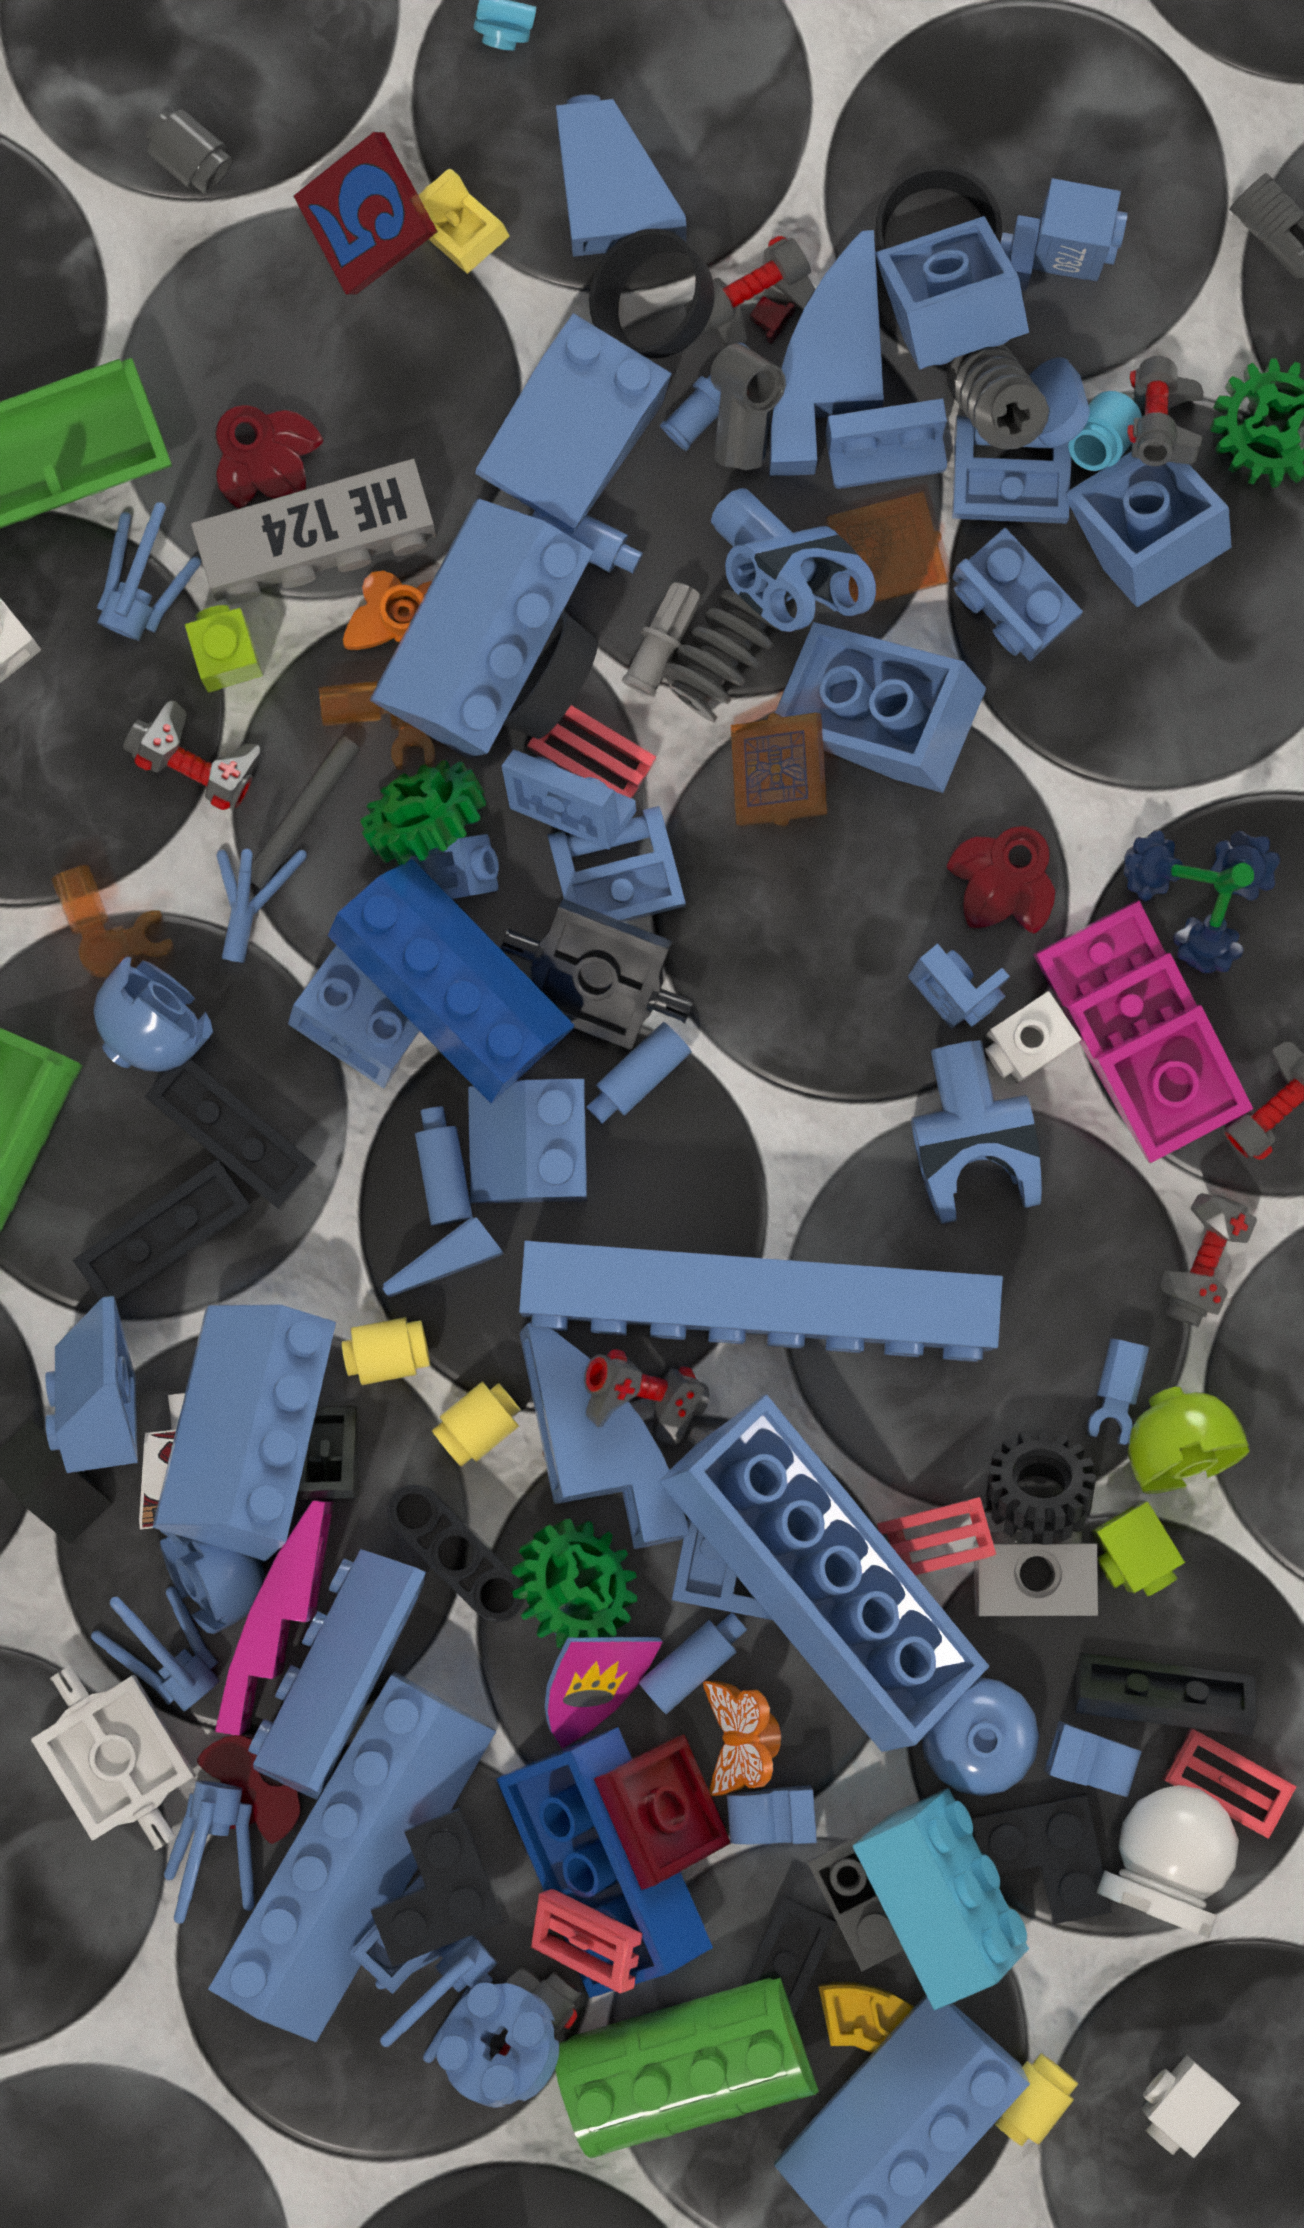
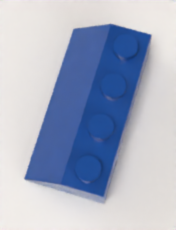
(449, 978)
(583, 1857)

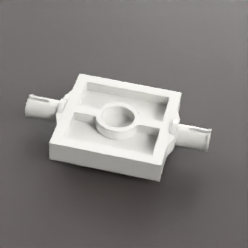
(113, 1757)

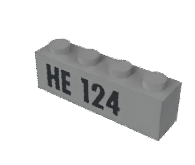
(314, 532)

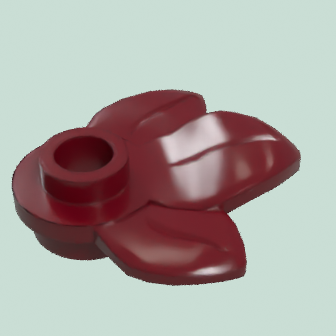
(271, 461)
(1000, 886)
(273, 1803)

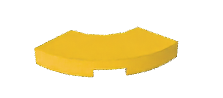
(860, 2013)

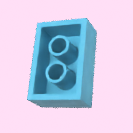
(942, 1898)

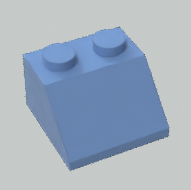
(953, 292)
(1150, 524)
(529, 1143)
(93, 1393)

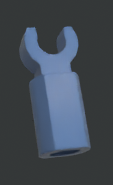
(1119, 1386)

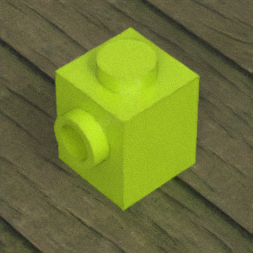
(223, 647)
(1137, 1550)

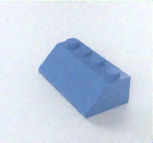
(481, 627)
(245, 1427)
(338, 1673)
(902, 2120)

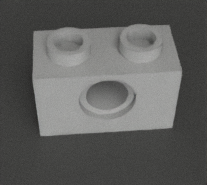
(1069, 1591)

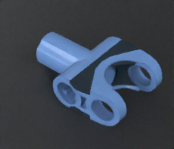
(778, 565)
(973, 1130)

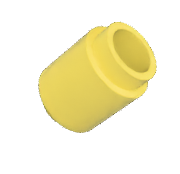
(386, 1350)
(477, 1423)
(1040, 2103)

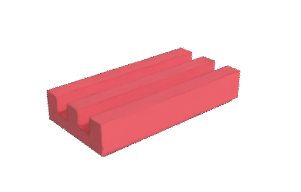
(608, 736)
(978, 1528)
(1184, 1757)
(586, 1930)

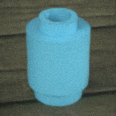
(1105, 434)

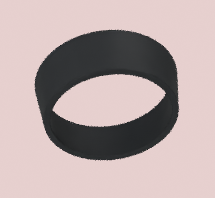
(939, 177)
(617, 267)
(554, 679)

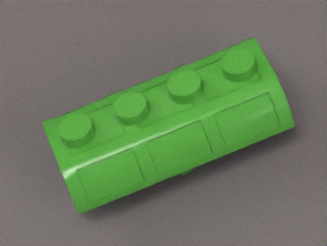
(76, 440)
(31, 1096)
(683, 2067)

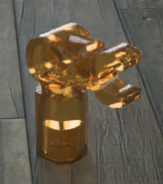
(351, 705)
(86, 914)

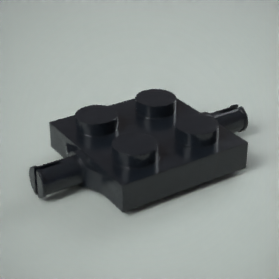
(600, 972)

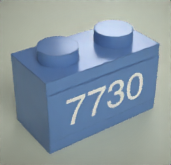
(1078, 230)

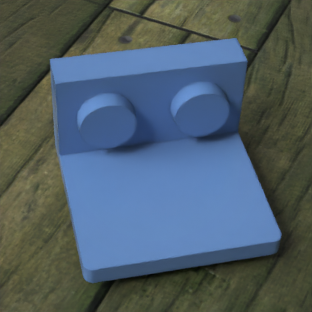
(353, 1019)

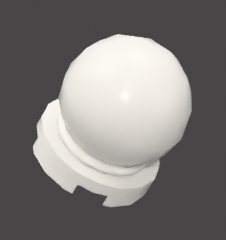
(1175, 1856)

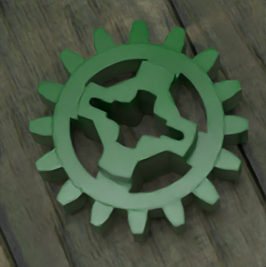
(1263, 400)
(423, 812)
(574, 1583)

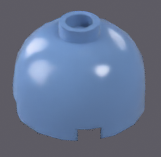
(146, 1018)
(215, 1578)
(983, 1740)

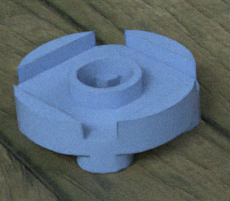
(467, 2038)

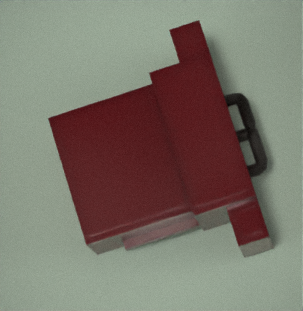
(772, 317)

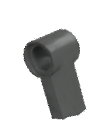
(748, 392)

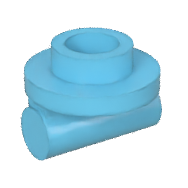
(504, 22)

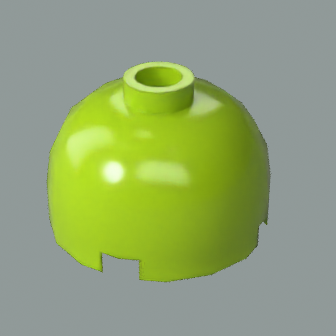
(1183, 1438)

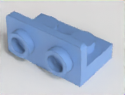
(887, 443)
(1015, 595)
(565, 799)
(947, 987)

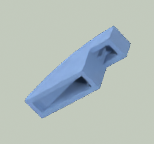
(830, 360)
(592, 1459)

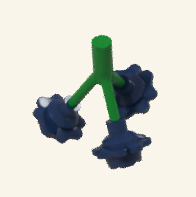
(1240, 869)

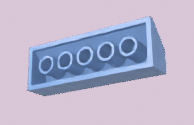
(825, 1575)
(350, 1857)

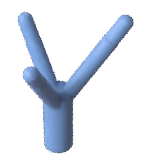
(241, 909)

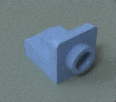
(464, 868)

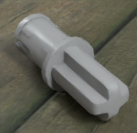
(662, 639)

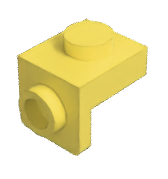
(463, 224)

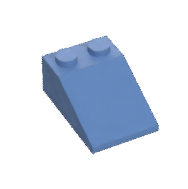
(574, 423)
(885, 703)

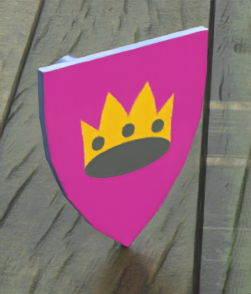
(593, 1681)

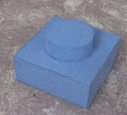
(1021, 247)

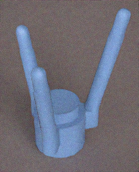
(126, 606)
(184, 1676)
(211, 1812)
(462, 1965)

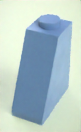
(609, 178)

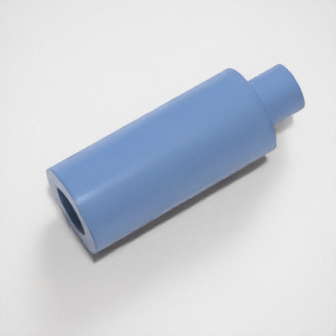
(605, 541)
(639, 1072)
(442, 1169)
(692, 1662)

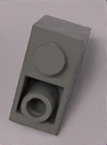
(855, 1905)

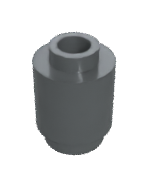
(188, 151)

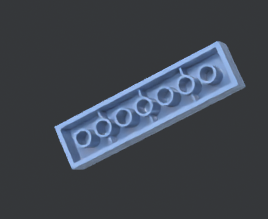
(761, 1297)

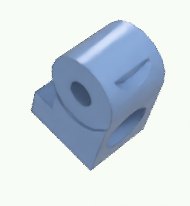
(1092, 1760)
(772, 1816)

